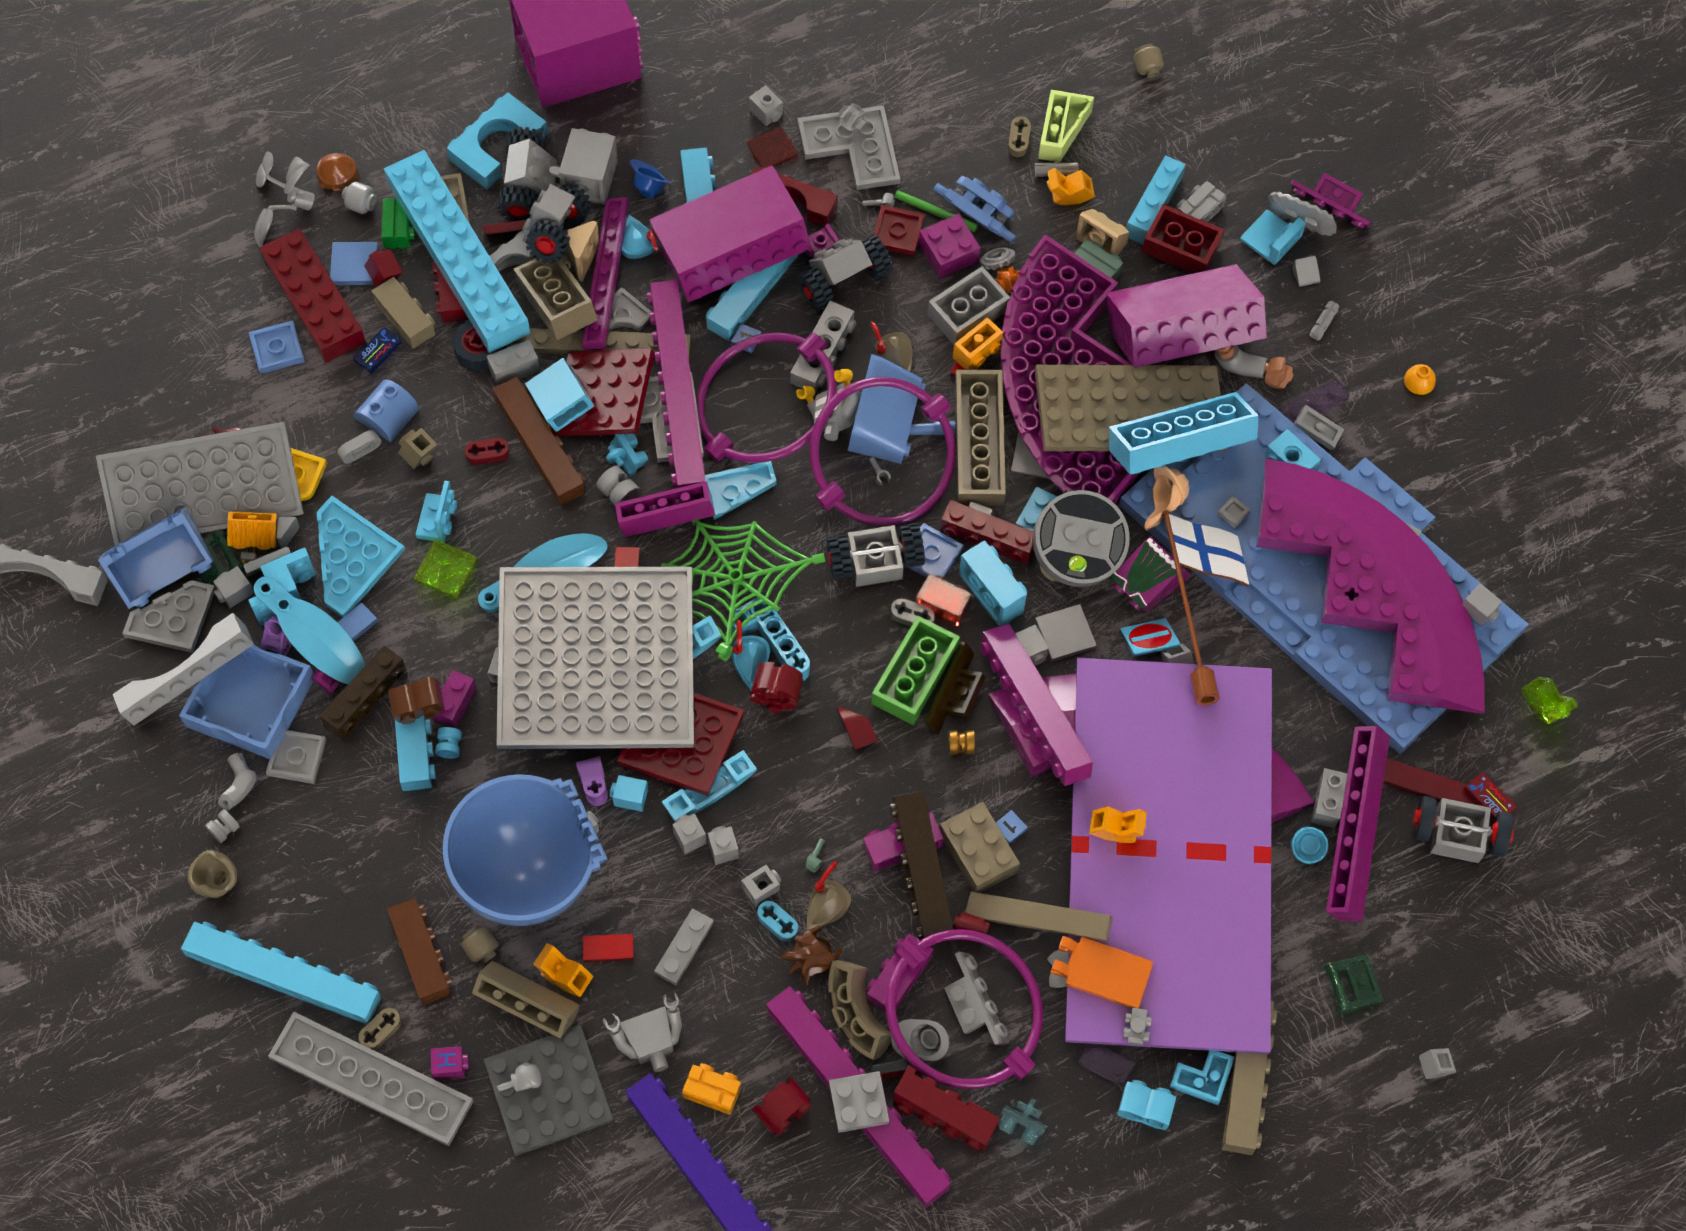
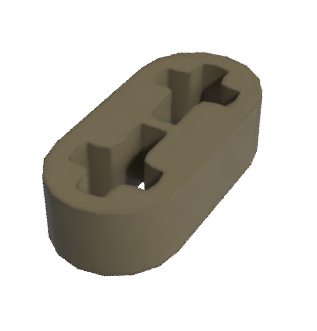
(1015, 136)
(376, 1024)

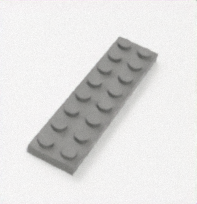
(371, 1078)

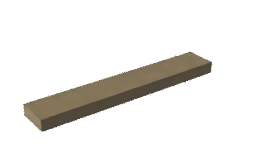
(1040, 916)

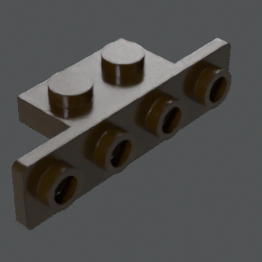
(957, 690)

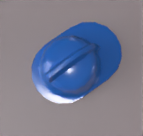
(647, 179)

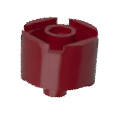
(776, 687)
(781, 1105)

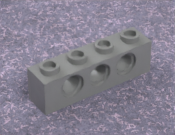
(833, 317)

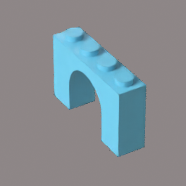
(502, 116)

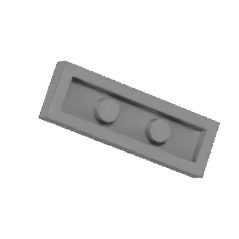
(684, 947)

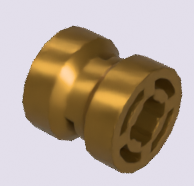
(961, 742)

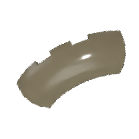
(853, 1011)

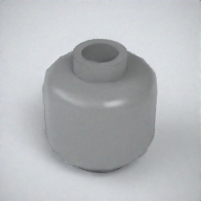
(359, 197)

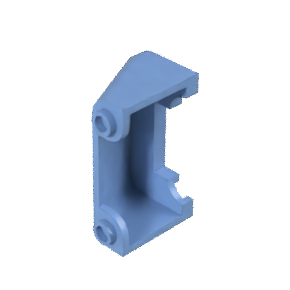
(885, 414)
(156, 558)

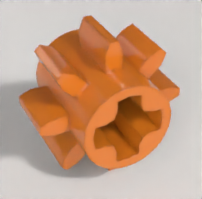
(1007, 278)

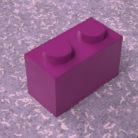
(456, 698)

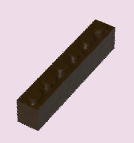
(921, 864)

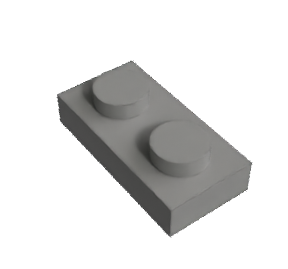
(1318, 427)

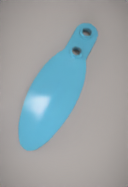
(564, 551)
(313, 633)

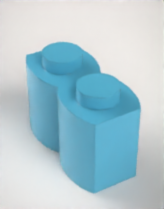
(1146, 1104)

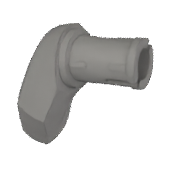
(241, 785)

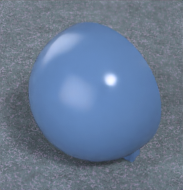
(520, 849)

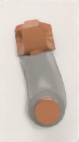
(1250, 365)

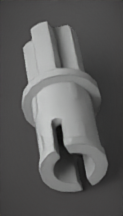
(1065, 168)

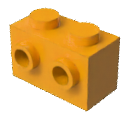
(978, 345)

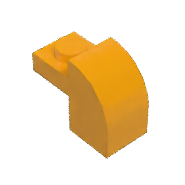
(1070, 189)
(1118, 826)
(562, 972)

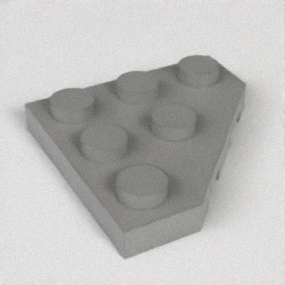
(172, 618)

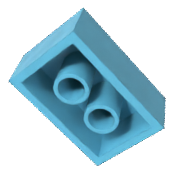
(993, 583)

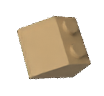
(1100, 229)

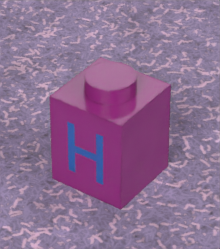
(448, 1063)

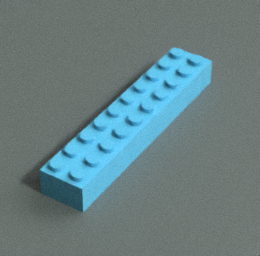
(457, 251)

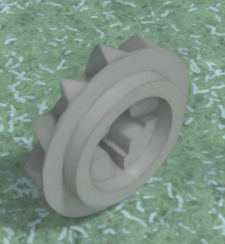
(998, 258)

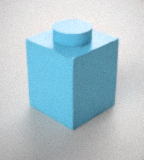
(629, 793)

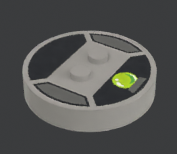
(1081, 538)

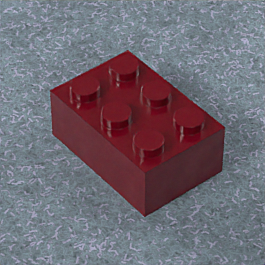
(1182, 240)

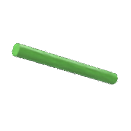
(941, 213)

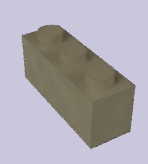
(404, 312)

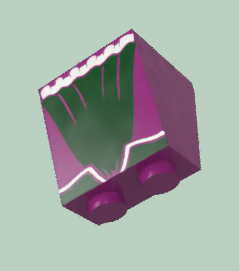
(1148, 575)

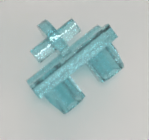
(1012, 1117)

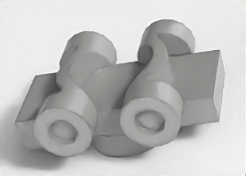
(1136, 1032)

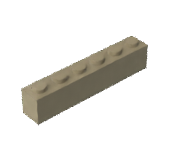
(1245, 1099)

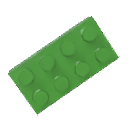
(915, 670)

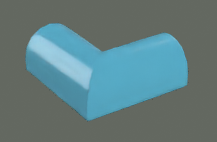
(1207, 1083)

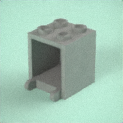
(588, 163)

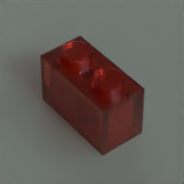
(944, 598)

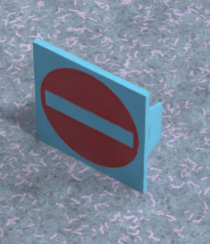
(1150, 637)

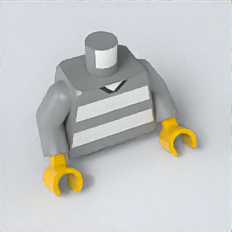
(843, 414)

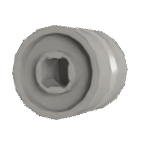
(617, 485)

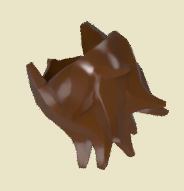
(811, 954)

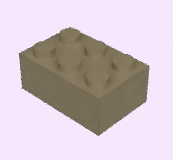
(979, 848)

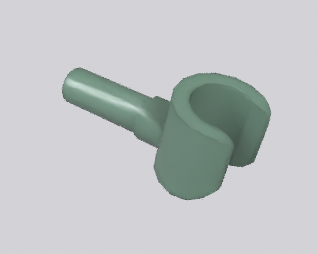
(813, 862)

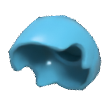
(1309, 845)

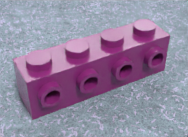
(665, 509)

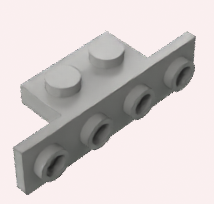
(972, 1002)

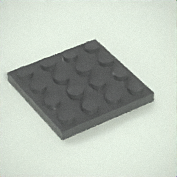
(563, 1104)

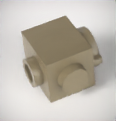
(417, 448)

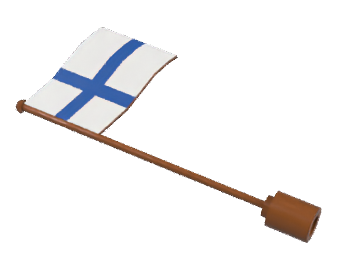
(1210, 553)

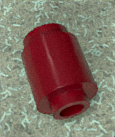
(971, 922)

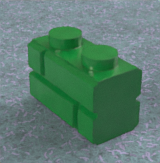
(396, 226)

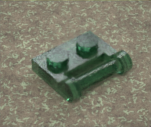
(219, 537)
(1361, 981)

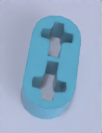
(781, 916)

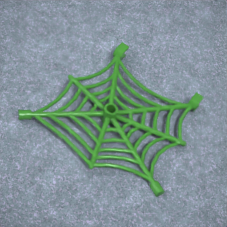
(736, 576)

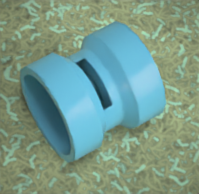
(448, 742)

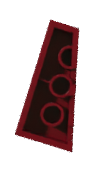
(944, 1110)

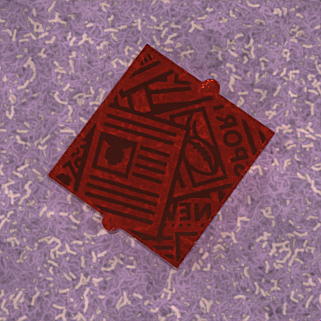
(772, 148)

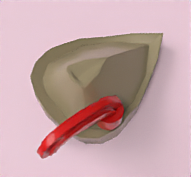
(894, 347)
(827, 902)

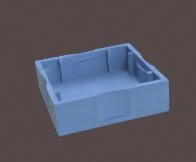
(249, 700)

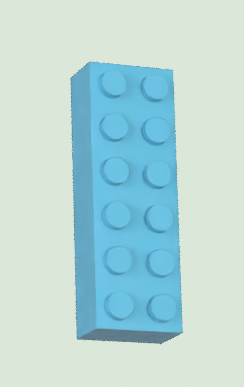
(1183, 433)

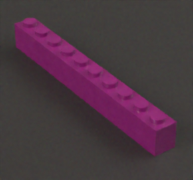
(677, 383)
(831, 1062)

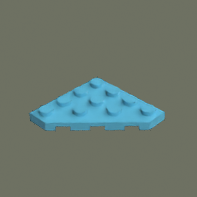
(351, 555)

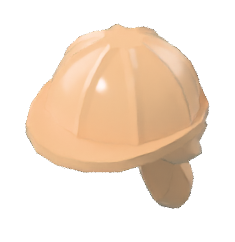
(1169, 491)

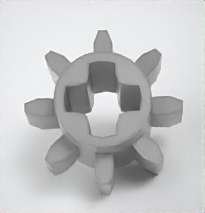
(851, 117)

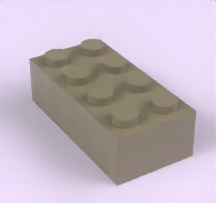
(555, 296)

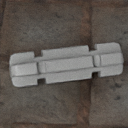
(1324, 320)

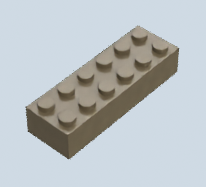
(980, 437)

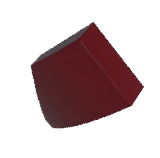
(857, 727)

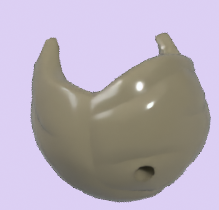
(209, 870)

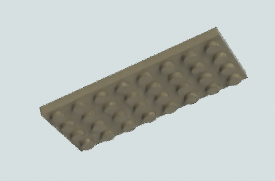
(1086, 400)

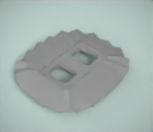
(1294, 208)

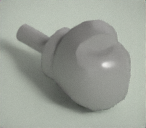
(525, 1077)

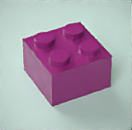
(949, 246)

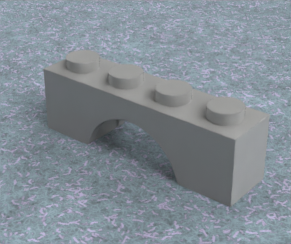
(512, 253)

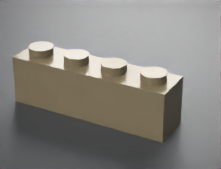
(526, 999)

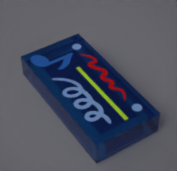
(377, 350)

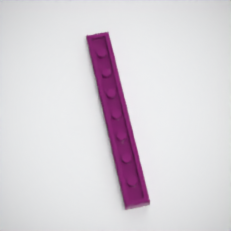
(606, 271)

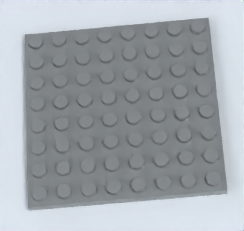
(595, 658)

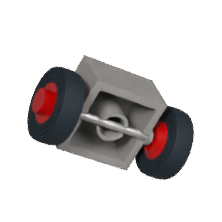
(1461, 829)

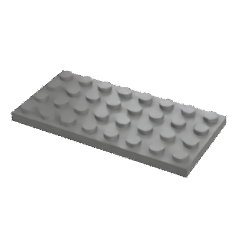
(206, 475)

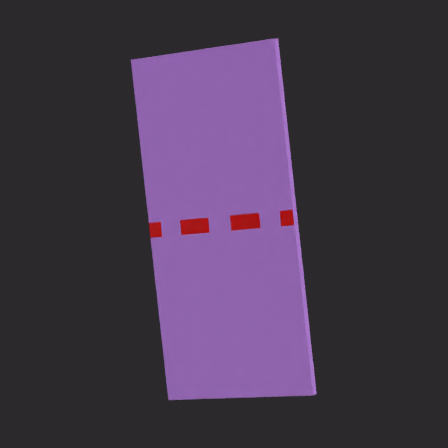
(1201, 874)

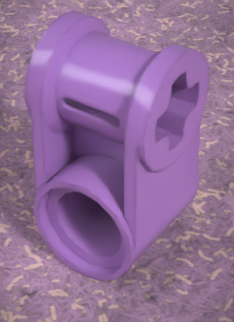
(274, 637)
(592, 778)

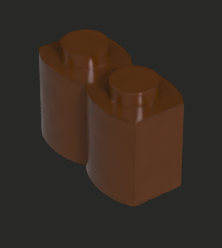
(416, 700)

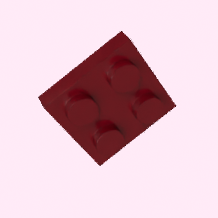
(899, 229)

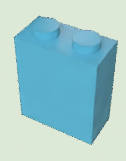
(559, 394)

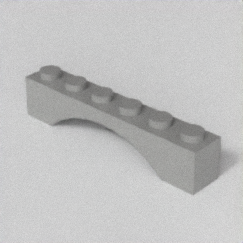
(82, 582)
(221, 645)

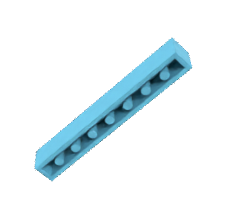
(281, 972)

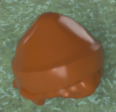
(336, 171)

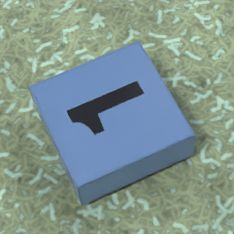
(745, 332)
(1011, 827)

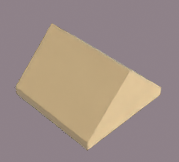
(582, 248)

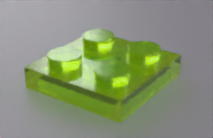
(446, 569)

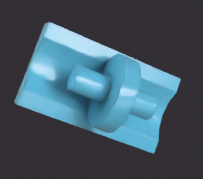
(623, 454)

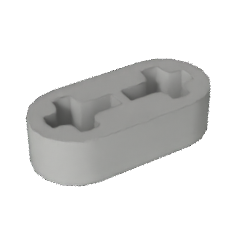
(359, 446)
(912, 610)

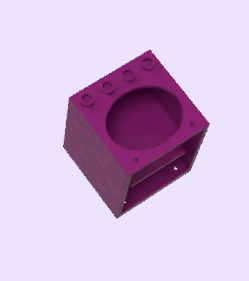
(576, 46)

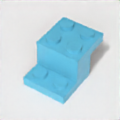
(287, 572)

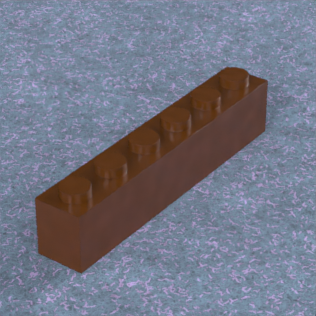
(539, 441)

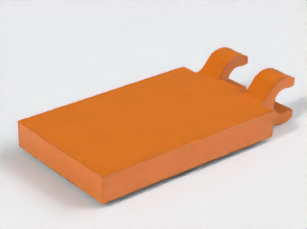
(1104, 971)

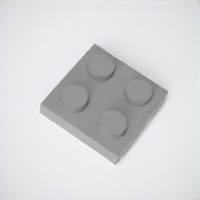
(859, 1101)

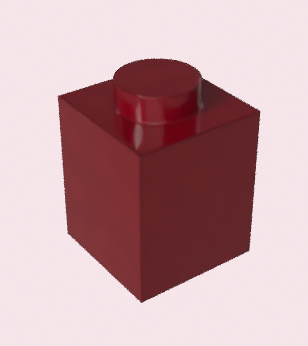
(382, 267)

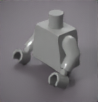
(649, 1035)

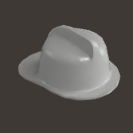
(925, 1038)

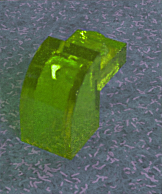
(1546, 701)

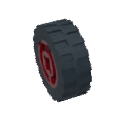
(470, 348)

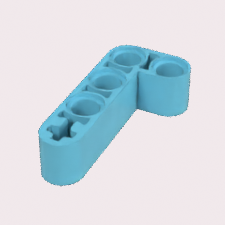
(776, 640)

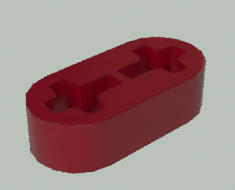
(487, 451)

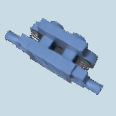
(975, 192)

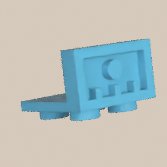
(1272, 236)
(436, 515)

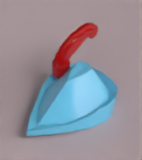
(638, 240)
(748, 654)

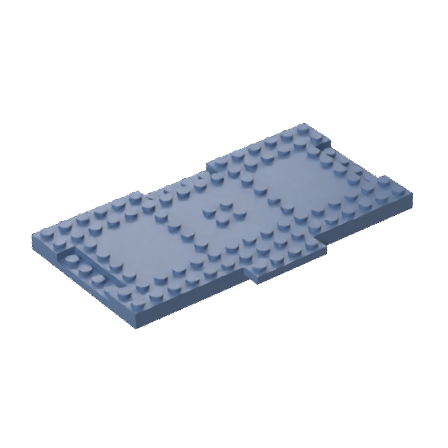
(1289, 586)

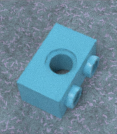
(1290, 446)

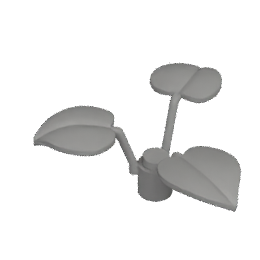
(296, 196)

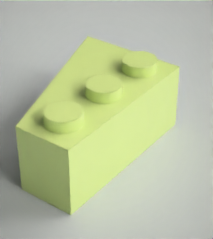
(1063, 122)

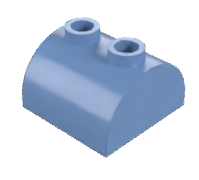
(387, 410)

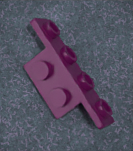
(1335, 195)

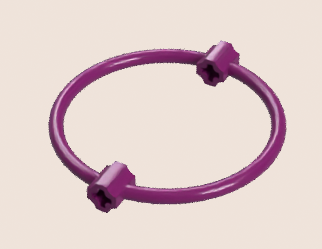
(933, 410)
(720, 444)
(1017, 1062)

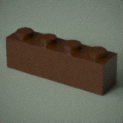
(419, 952)

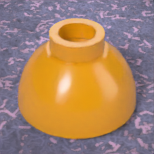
(1420, 379)

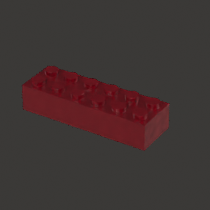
(312, 295)

